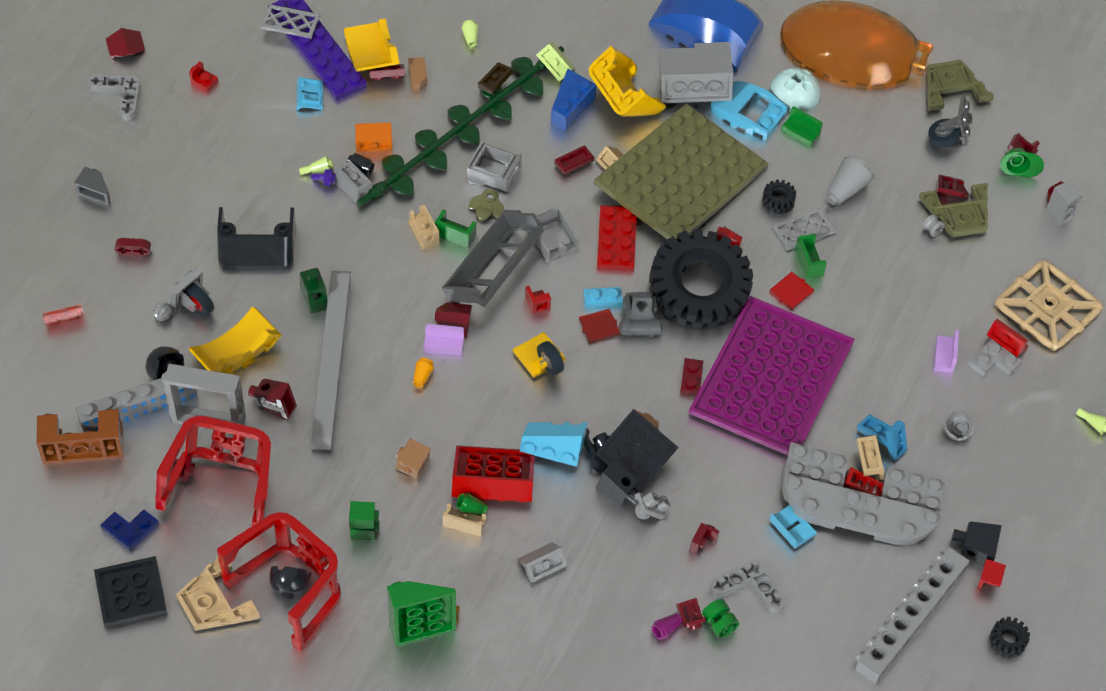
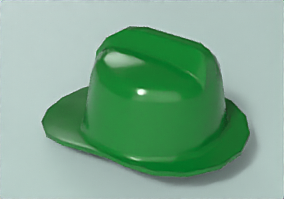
(1021, 163)

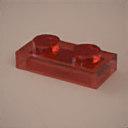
(70, 313)

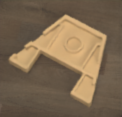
(206, 604)

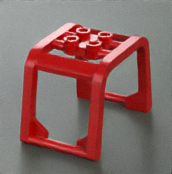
(167, 478)
(311, 553)

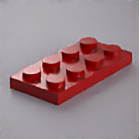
(616, 239)

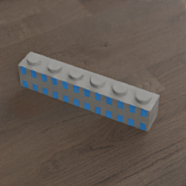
(130, 403)

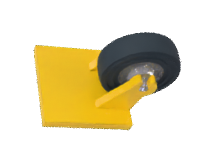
(540, 356)

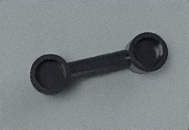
(596, 465)

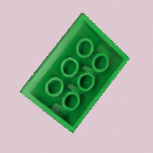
(420, 611)

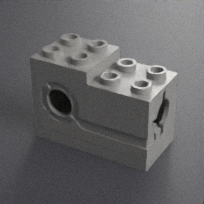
(696, 73)

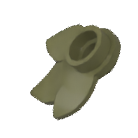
(486, 207)

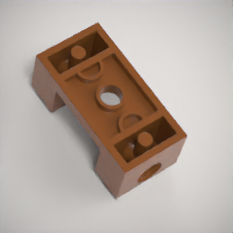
(89, 445)

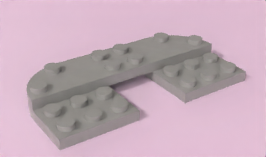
(900, 517)

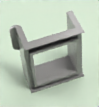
(481, 176)

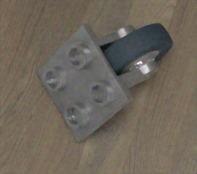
(949, 131)

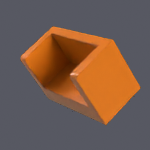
(373, 137)

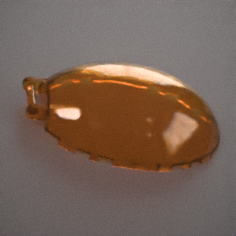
(852, 44)

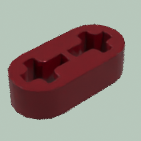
(132, 247)

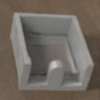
(558, 235)

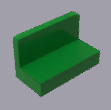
(802, 126)

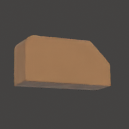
(417, 73)

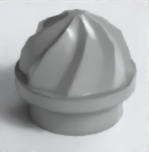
(162, 311)

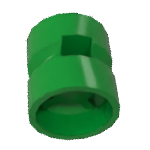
(722, 621)

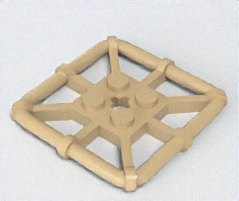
(1049, 314)

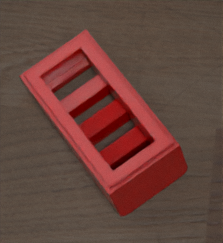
(857, 476)

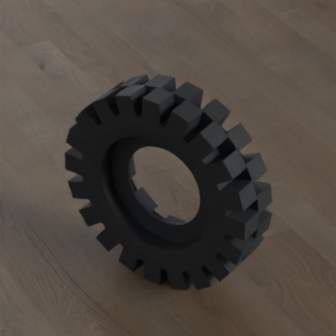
(709, 309)

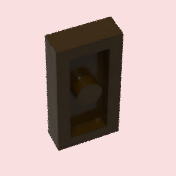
(495, 78)

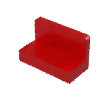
(1007, 338)

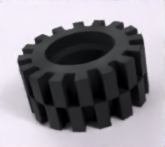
(777, 204)
(1013, 627)

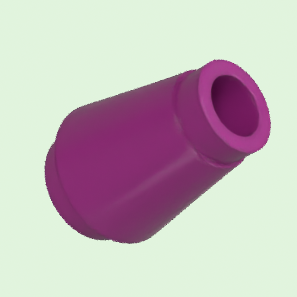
(665, 626)

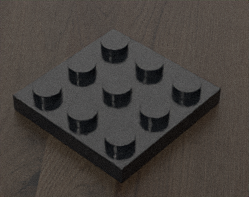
(637, 448)
(130, 591)

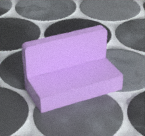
(444, 339)
(946, 353)

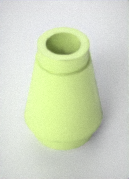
(470, 32)

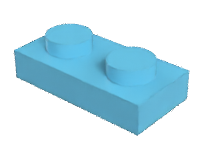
(602, 297)

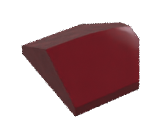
(125, 43)
(951, 187)
(454, 315)

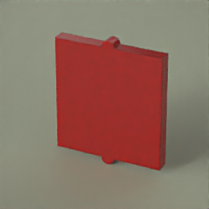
(791, 290)

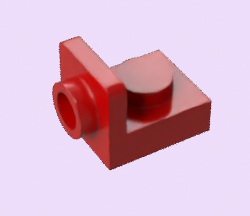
(202, 78)

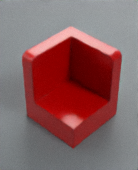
(537, 300)
(991, 573)

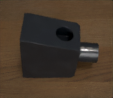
(618, 483)
(978, 541)

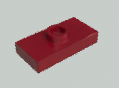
(574, 160)

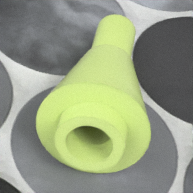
(318, 166)
(1096, 421)

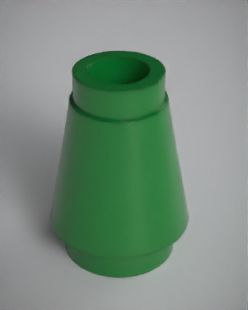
(470, 504)

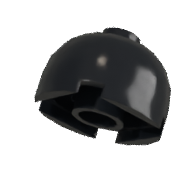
(160, 359)
(289, 581)

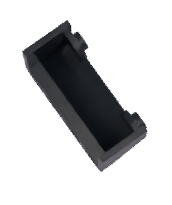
(256, 250)

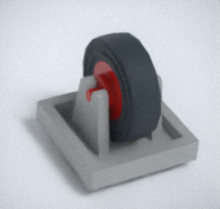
(191, 294)

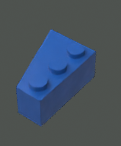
(572, 99)

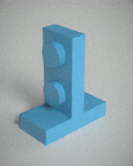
(890, 436)

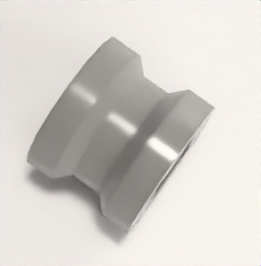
(933, 225)

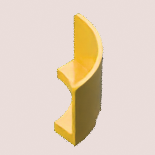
(370, 46)
(238, 345)

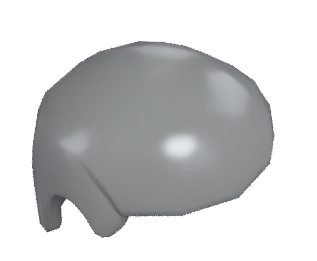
(959, 426)

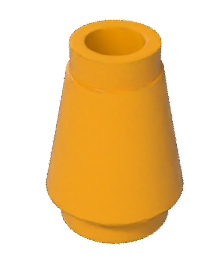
(423, 370)

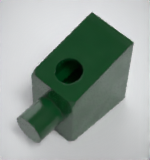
(311, 284)

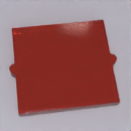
(599, 326)

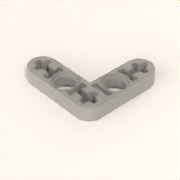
(123, 87)
(755, 580)

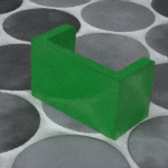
(454, 231)
(809, 257)

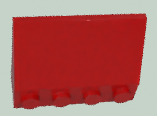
(493, 473)

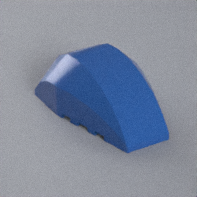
(709, 23)

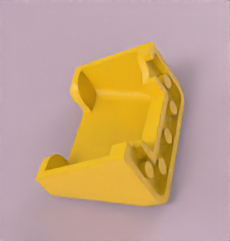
(613, 77)

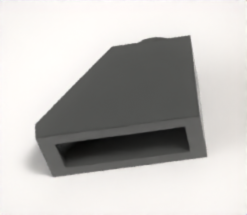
(92, 185)

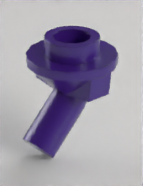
(328, 177)

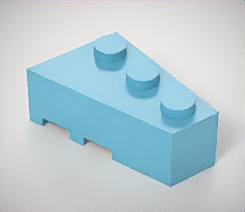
(554, 442)

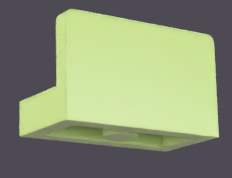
(555, 60)

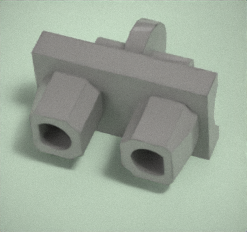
(651, 505)

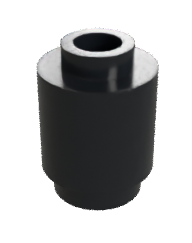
(364, 164)

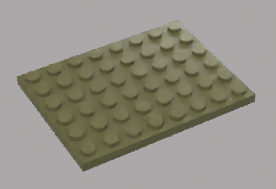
(681, 173)

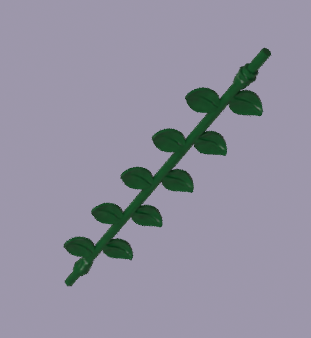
(465, 132)

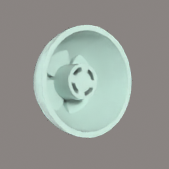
(796, 88)

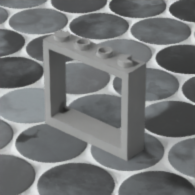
(207, 381)

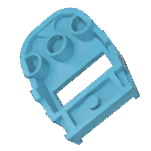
(741, 95)

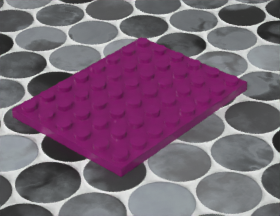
(771, 376)

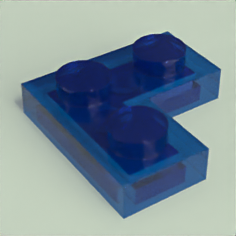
(131, 533)

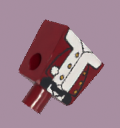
(274, 398)

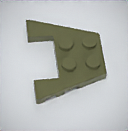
(950, 78)
(961, 217)

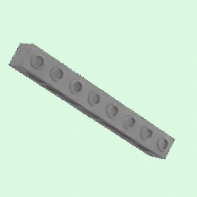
(875, 668)

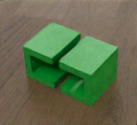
(363, 520)

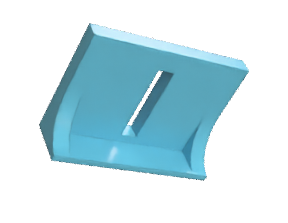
(308, 100)
(798, 534)

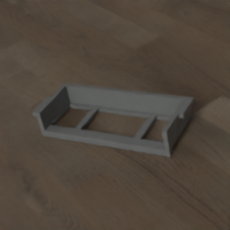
(457, 286)

